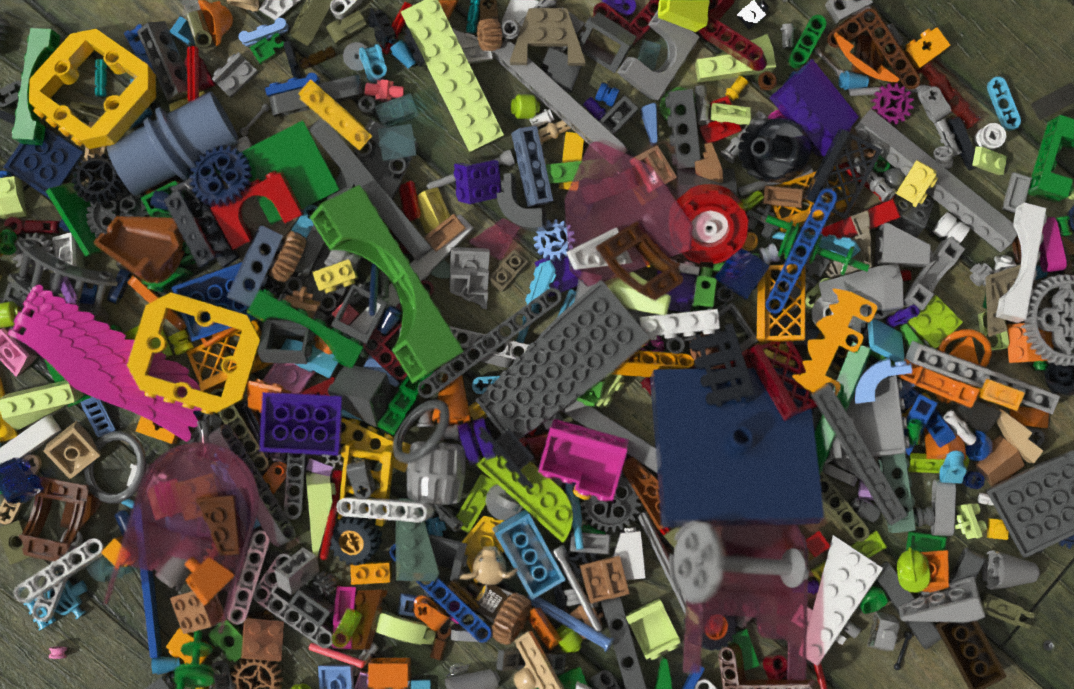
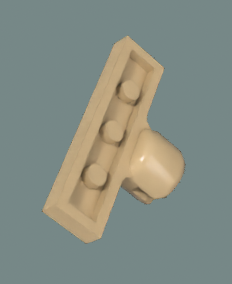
(538, 670)

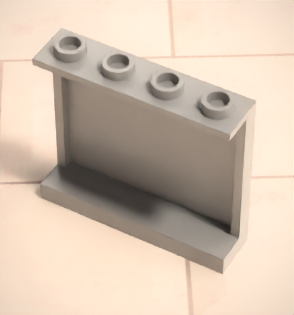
(878, 421)

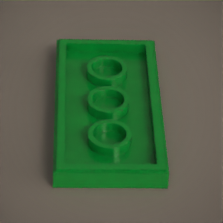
(73, 212)

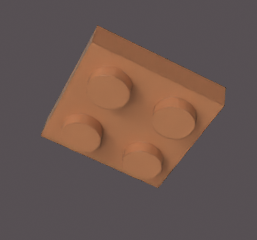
(262, 639)

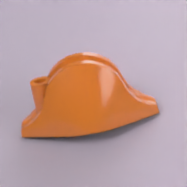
(217, 19)

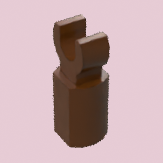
(440, 645)

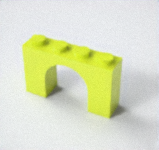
(685, 13)

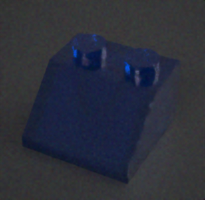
(742, 273)
(18, 481)

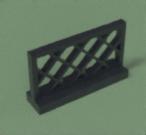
(830, 161)

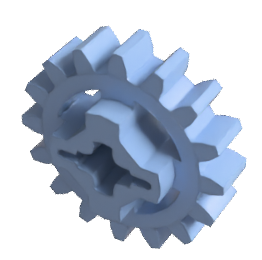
(550, 247)

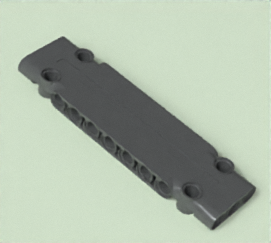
(316, 249)

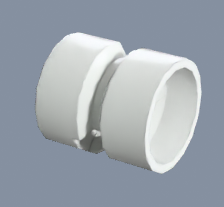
(990, 136)
(948, 227)

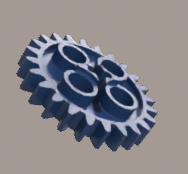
(236, 166)

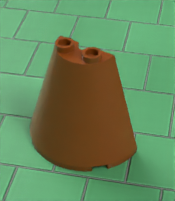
(144, 246)

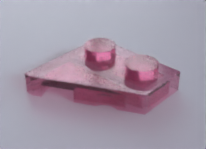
(497, 238)

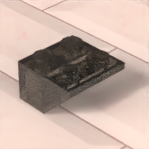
(979, 417)

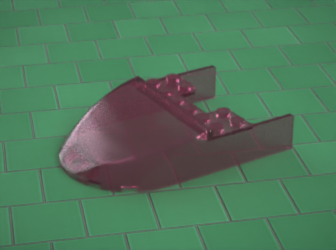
(171, 522)
(778, 608)

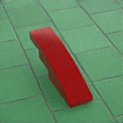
(878, 215)

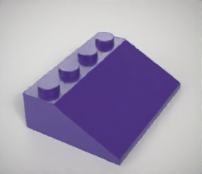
(815, 106)
(301, 423)

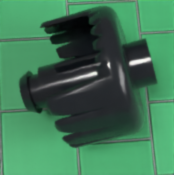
(774, 149)

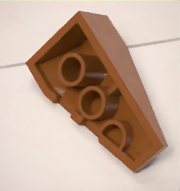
(645, 486)

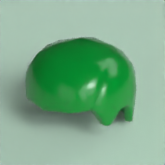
(873, 600)

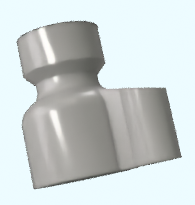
(338, 256)

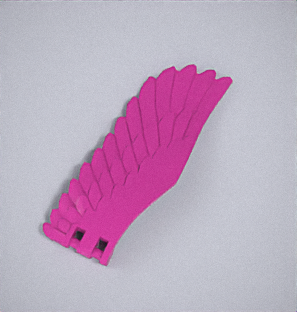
(97, 360)

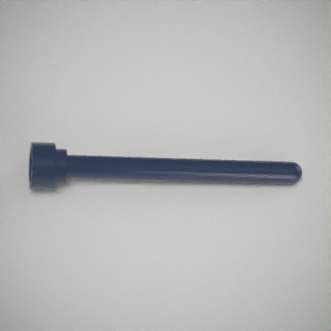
(373, 290)

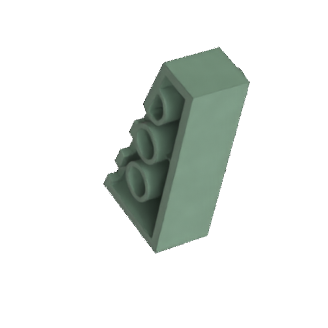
(413, 551)

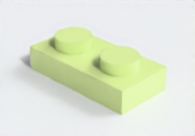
(730, 113)
(989, 160)

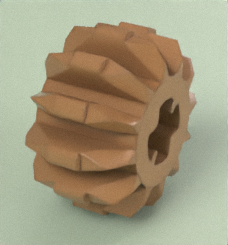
(489, 34)

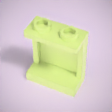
(653, 629)

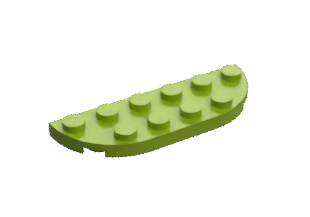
(544, 501)

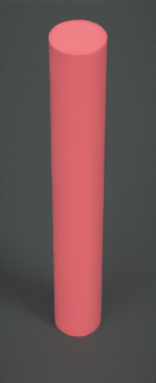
(337, 655)

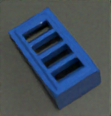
(942, 436)

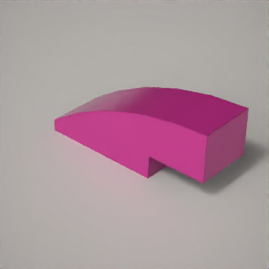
(344, 599)

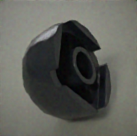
(1060, 379)

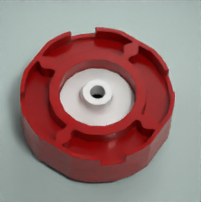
(717, 223)

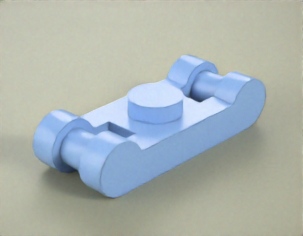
(264, 31)

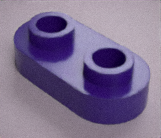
(617, 5)

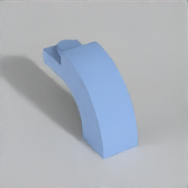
(874, 374)

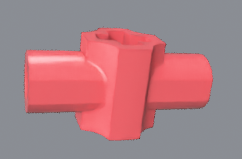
(384, 90)

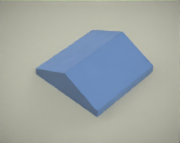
(335, 676)

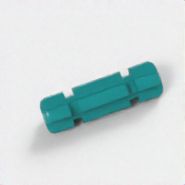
(473, 15)
(100, 78)

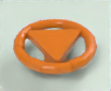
(966, 349)

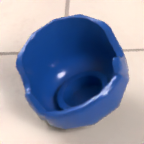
(981, 448)

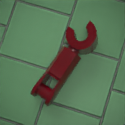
(32, 226)

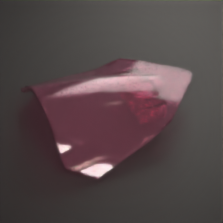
(614, 193)

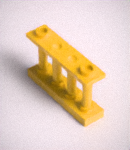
(334, 114)
(383, 476)

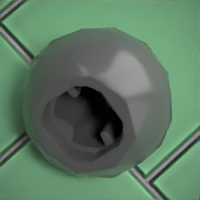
(894, 178)

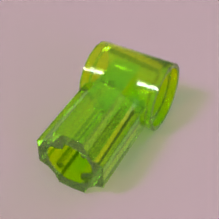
(347, 627)

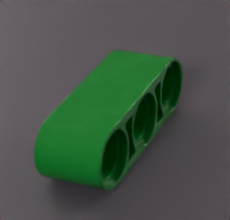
(813, 35)

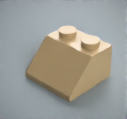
(72, 450)

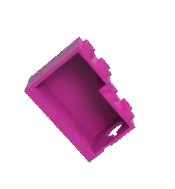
(584, 457)

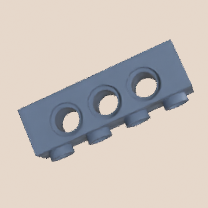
(532, 166)
(273, 242)

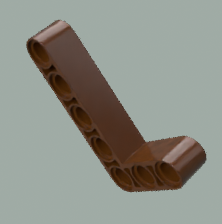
(881, 42)
(739, 680)

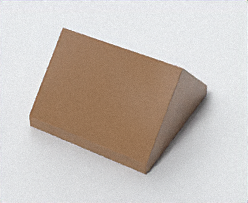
(1001, 463)

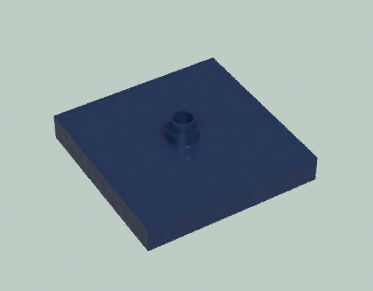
(732, 460)

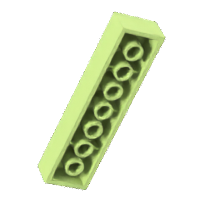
(452, 74)

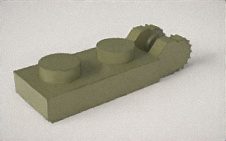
(1005, 610)

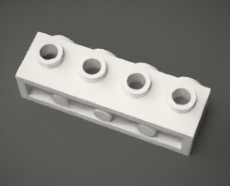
(677, 323)

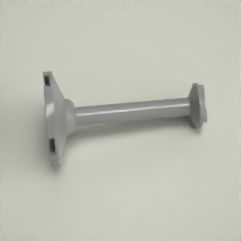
(700, 563)

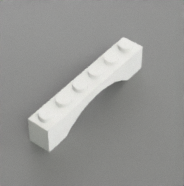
(1028, 225)

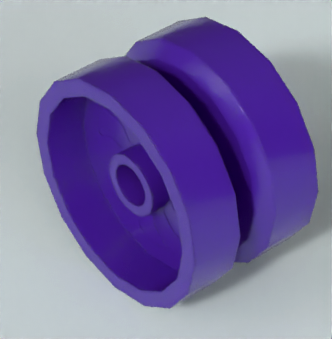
(472, 442)

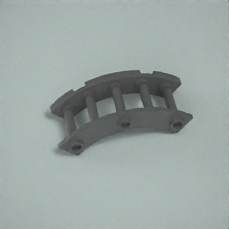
(23, 282)

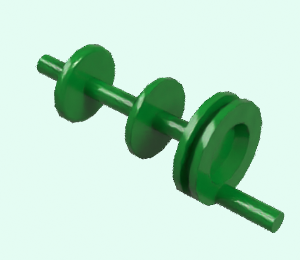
(790, 240)
(195, 674)

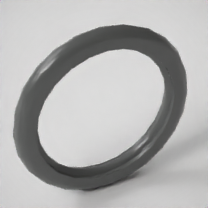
(432, 442)
(141, 468)

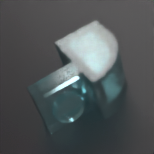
(102, 568)

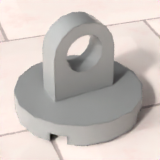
(501, 504)

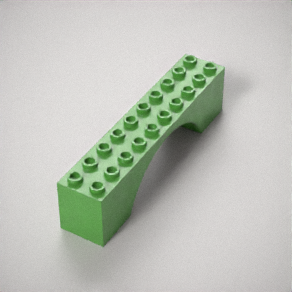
(354, 226)

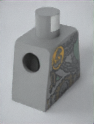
(883, 632)

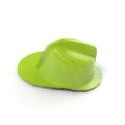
(913, 571)

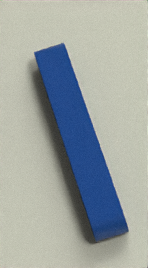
(801, 241)
(447, 600)

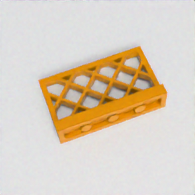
(801, 216)
(764, 316)
(219, 380)

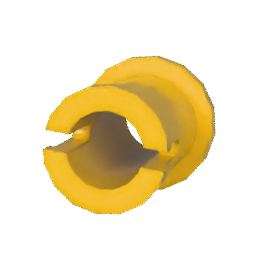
(736, 88)

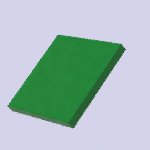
(301, 163)

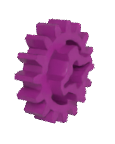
(887, 97)

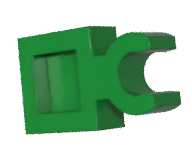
(264, 50)

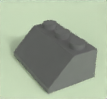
(688, 179)

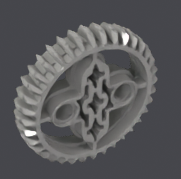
(1057, 315)

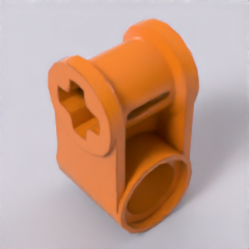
(432, 614)

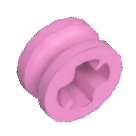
(57, 652)

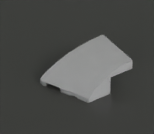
(470, 274)

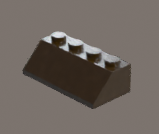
(971, 653)

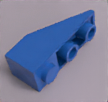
(921, 410)

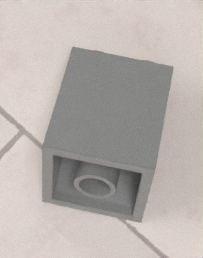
(900, 248)

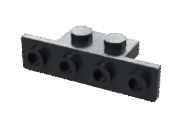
(512, 451)

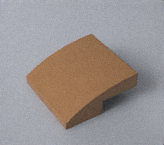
(604, 579)

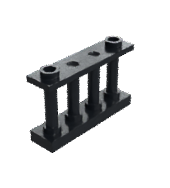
(203, 241)

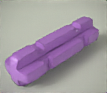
(68, 290)

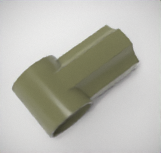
(198, 27)
(342, 29)

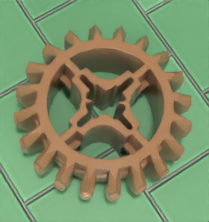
(288, 256)
(511, 618)
(248, 678)

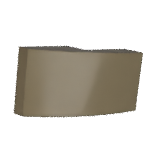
(507, 270)

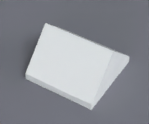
(68, 250)

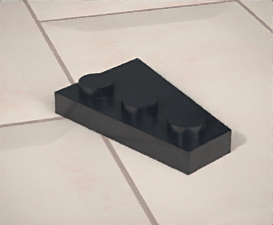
(811, 331)

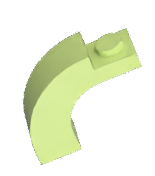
(404, 629)

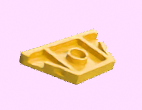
(479, 537)

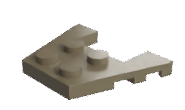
(547, 28)
(863, 239)
(998, 285)

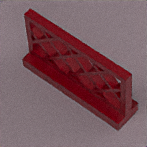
(774, 382)

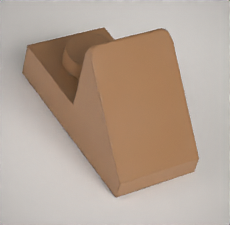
(709, 166)

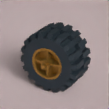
(355, 539)

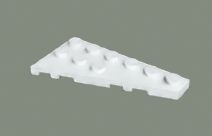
(842, 588)

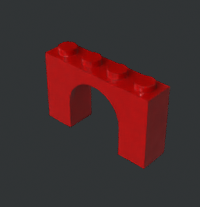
(274, 188)

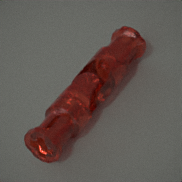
(940, 81)

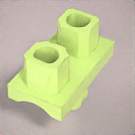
(967, 521)

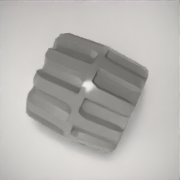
(438, 475)

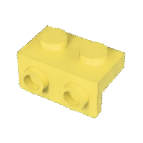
(335, 275)

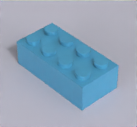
(528, 554)

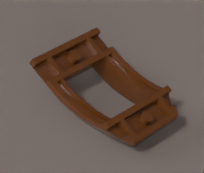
(633, 236)
(59, 490)

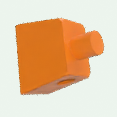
(207, 578)

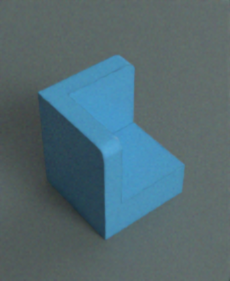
(182, 31)

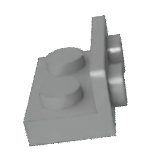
(234, 74)

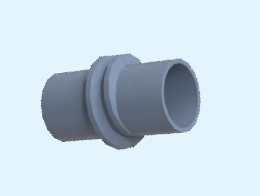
(171, 143)

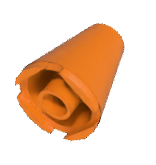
(456, 400)

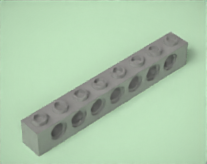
(976, 375)

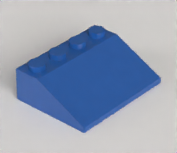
(212, 290)

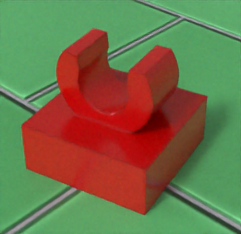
(817, 544)

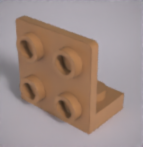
(193, 614)

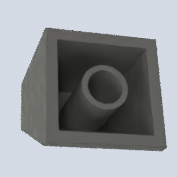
(363, 393)

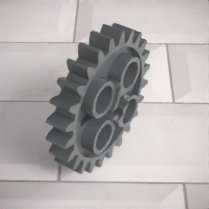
(99, 216)
(627, 502)

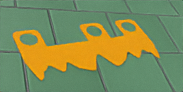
(835, 331)

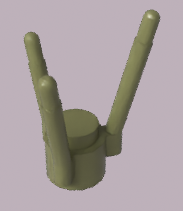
(81, 111)

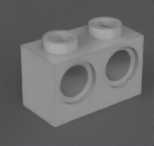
(849, 10)

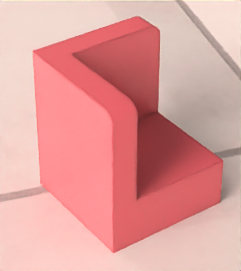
(349, 315)

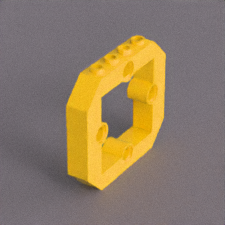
(120, 110)
(151, 328)

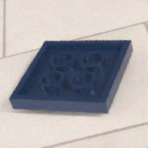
(44, 164)

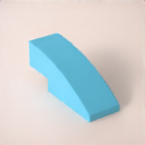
(319, 361)

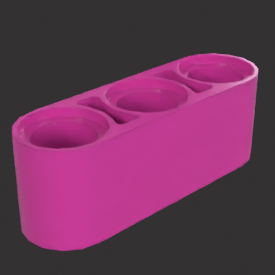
(1051, 249)

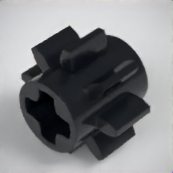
(273, 282)

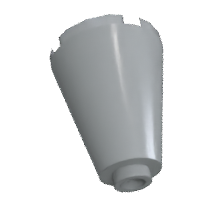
(172, 571)
(1007, 571)
(477, 680)

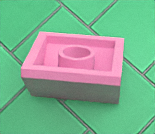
(15, 353)

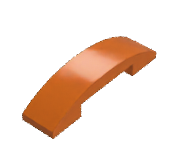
(882, 72)
(941, 385)

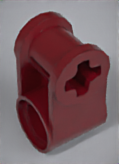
(205, 77)

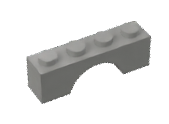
(925, 283)

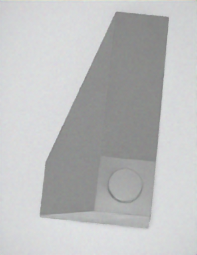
(879, 285)
(955, 604)

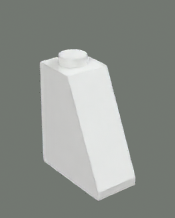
(631, 553)

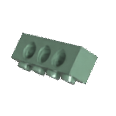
(886, 465)

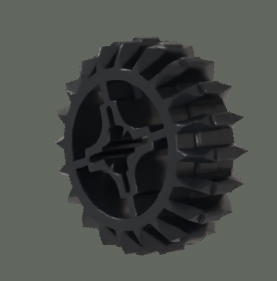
(93, 192)

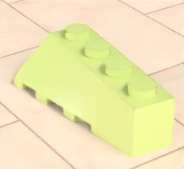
(725, 66)
(34, 403)

